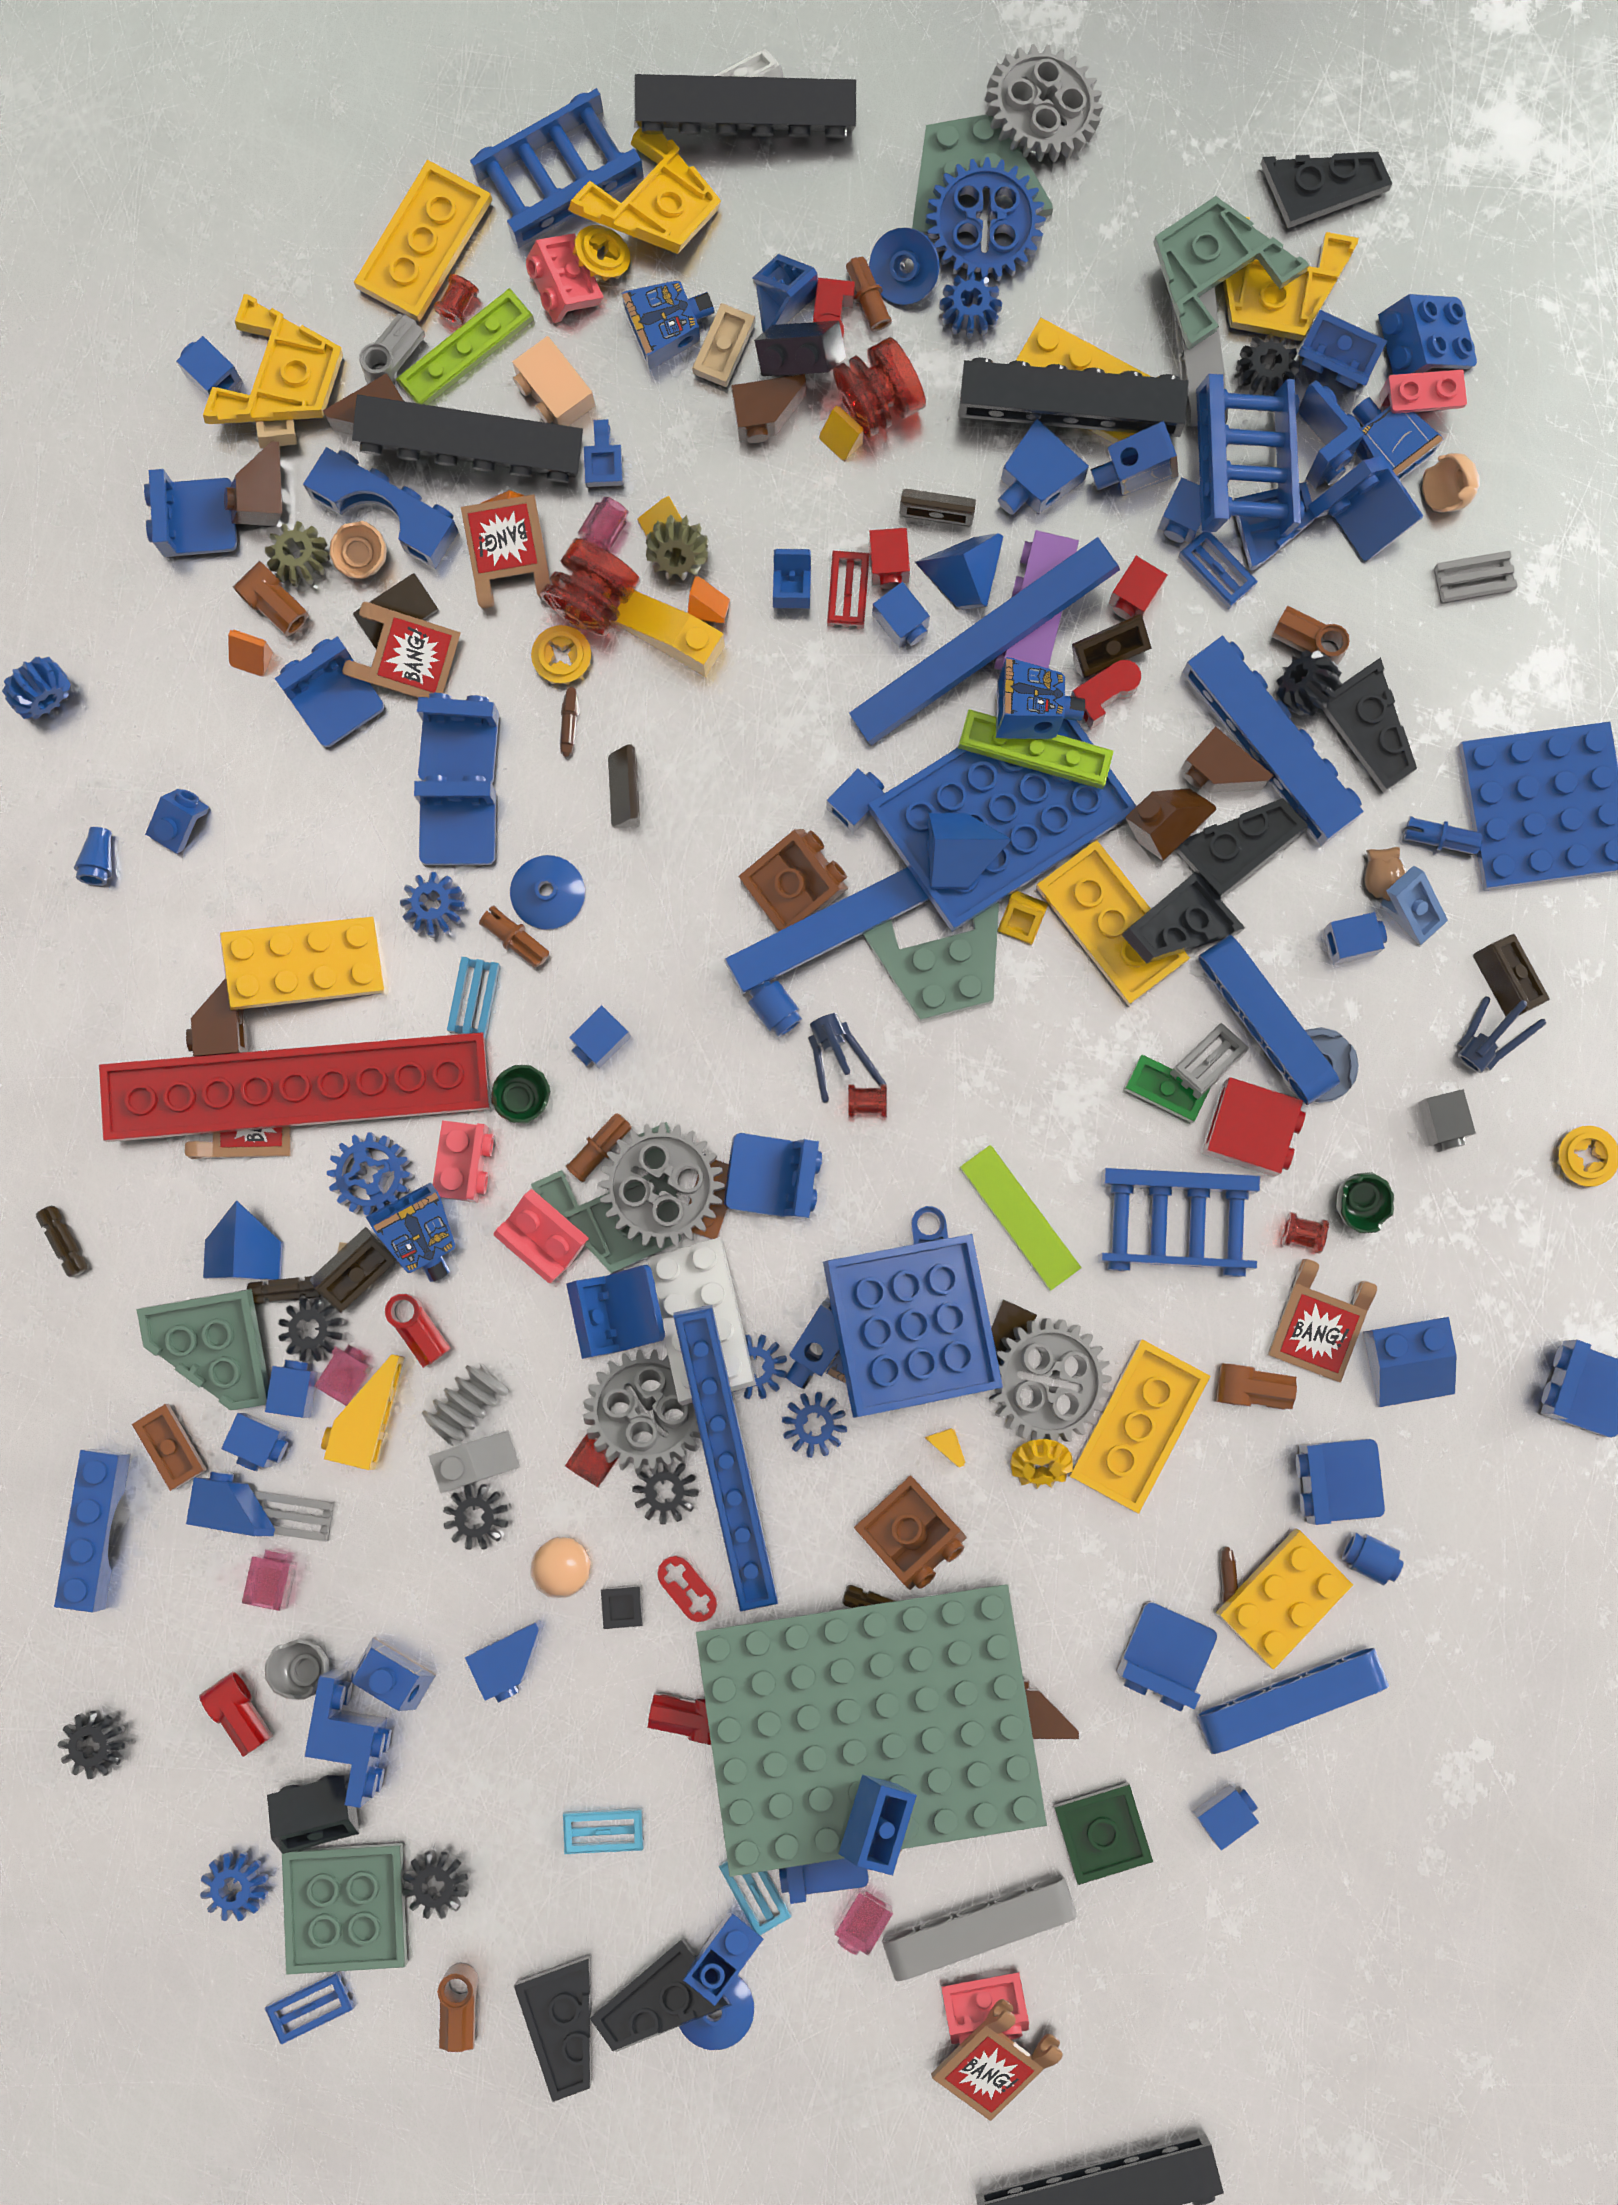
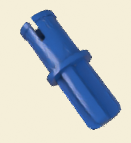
(1443, 836)

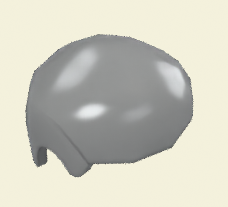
(295, 1669)

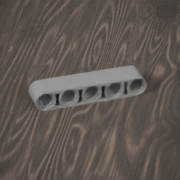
(1201, 359)
(979, 1928)

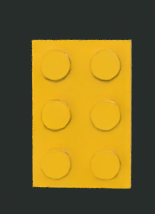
(1284, 1598)

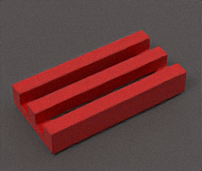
(847, 620)

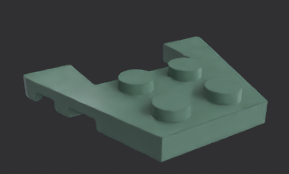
(957, 143)
(1209, 249)
(945, 972)
(605, 1241)

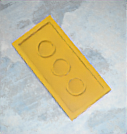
(423, 240)
(1054, 345)
(1097, 908)
(301, 963)
(1139, 1426)

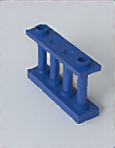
(531, 222)
(1217, 471)
(1198, 1189)

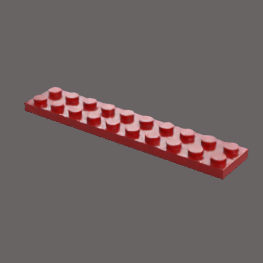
(293, 1087)

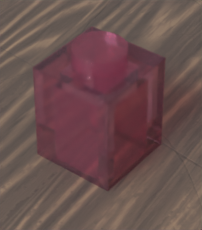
(270, 1580)
(862, 1922)

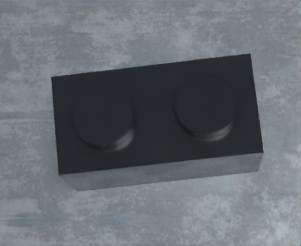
(800, 348)
(311, 1814)

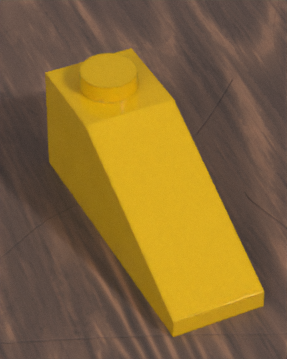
(672, 632)
(362, 1424)

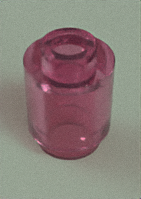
(604, 523)

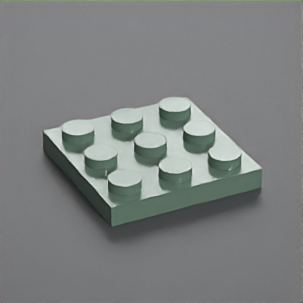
(344, 1909)

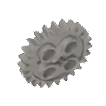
(1043, 103)
(643, 1215)
(1055, 1347)
(617, 1430)

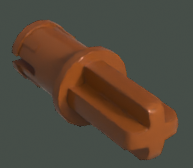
(868, 294)
(514, 937)
(598, 1147)

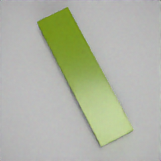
(465, 348)
(1055, 756)
(1020, 1217)

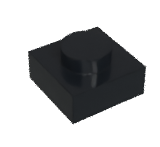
(622, 1607)

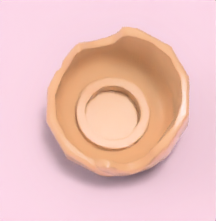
(1450, 483)
(358, 550)
(560, 1567)

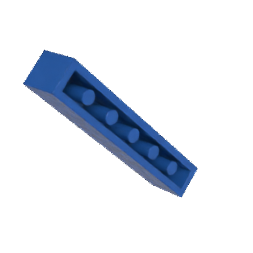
(1272, 739)

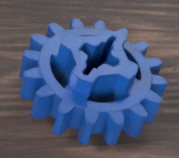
(363, 1158)

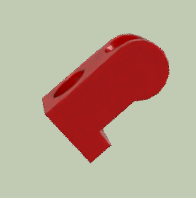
(831, 298)
(1100, 691)

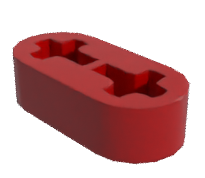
(680, 1594)

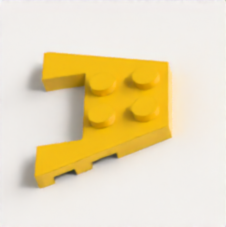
(663, 208)
(1288, 312)
(292, 377)

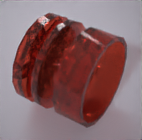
(884, 385)
(593, 581)

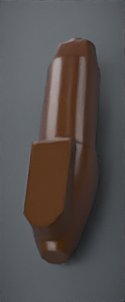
(569, 715)
(1228, 1574)

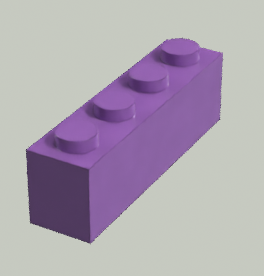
(1040, 557)

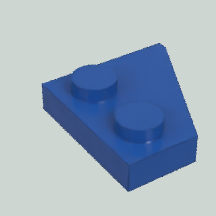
(1262, 535)

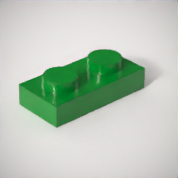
(1155, 1084)

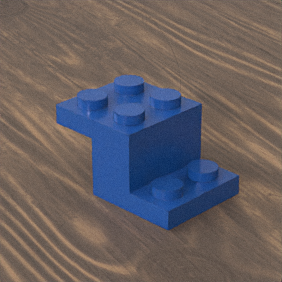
(347, 1737)

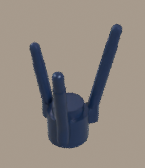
(830, 1034)
(1480, 1050)

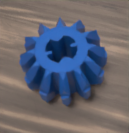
(979, 314)
(36, 687)
(432, 891)
(768, 1366)
(826, 1429)
(222, 1874)

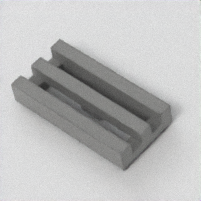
(1474, 562)
(1190, 1079)
(298, 1501)

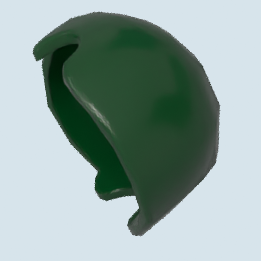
(520, 1093)
(1365, 1202)

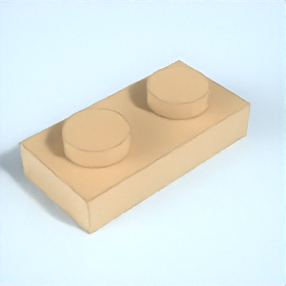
(723, 345)

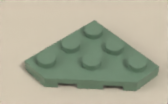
(211, 1344)

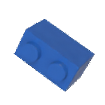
(877, 1824)

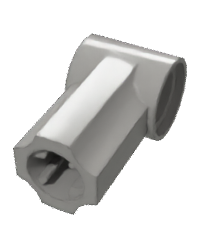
(391, 348)

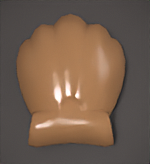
(1383, 871)

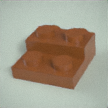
(794, 879)
(911, 1534)

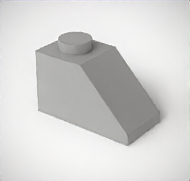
(474, 1461)

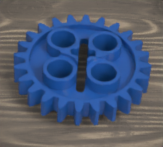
(952, 218)

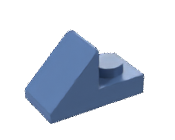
(1415, 905)

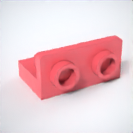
(559, 278)
(1424, 391)
(461, 1161)
(541, 1236)
(971, 2001)

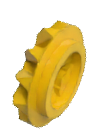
(616, 251)
(562, 638)
(1602, 1146)
(1041, 1452)

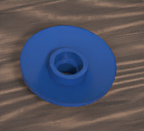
(888, 266)
(552, 910)
(730, 2026)

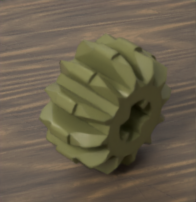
(677, 547)
(283, 560)

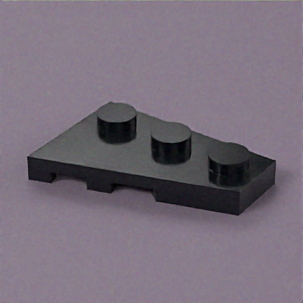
(1319, 186)
(1371, 726)
(1238, 848)
(1182, 921)
(654, 2002)
(559, 2025)

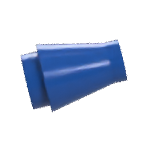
(95, 860)

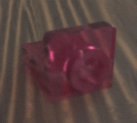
(344, 1374)

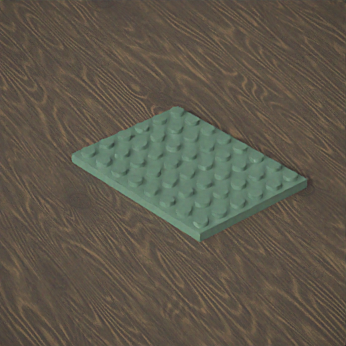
(878, 1690)

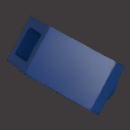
(722, 1958)

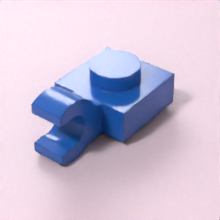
(603, 460)

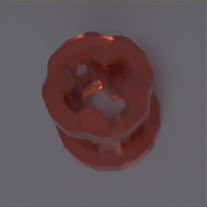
(456, 299)
(867, 1100)
(1305, 1232)

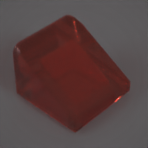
(589, 1463)

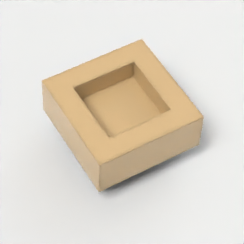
(279, 430)

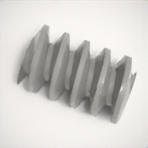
(465, 1403)

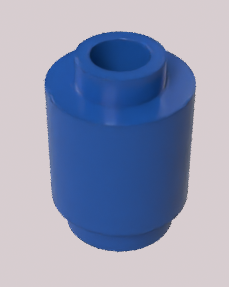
(775, 1008)
(1373, 1558)

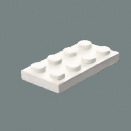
(695, 1279)

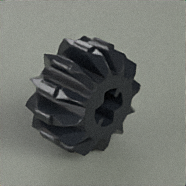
(1269, 353)
(1309, 682)
(296, 1329)
(652, 1493)
(463, 1516)
(100, 1732)
(428, 1895)

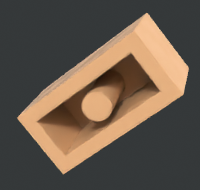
(552, 383)

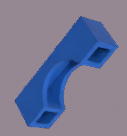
(343, 484)
(85, 1562)

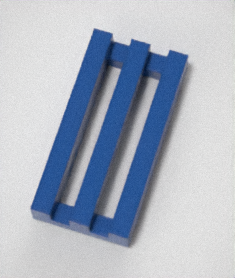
(1207, 578)
(340, 1991)

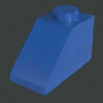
(227, 1506)
(504, 1662)

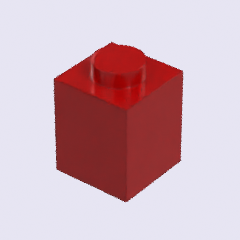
(889, 557)
(1137, 589)

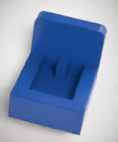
(792, 578)
(175, 819)

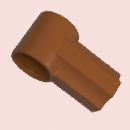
(265, 593)
(1307, 634)
(1246, 1386)
(458, 2010)

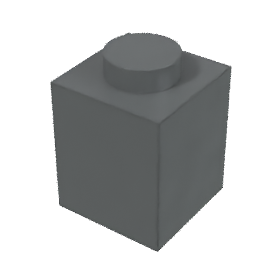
(1447, 1119)

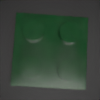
(1103, 1833)

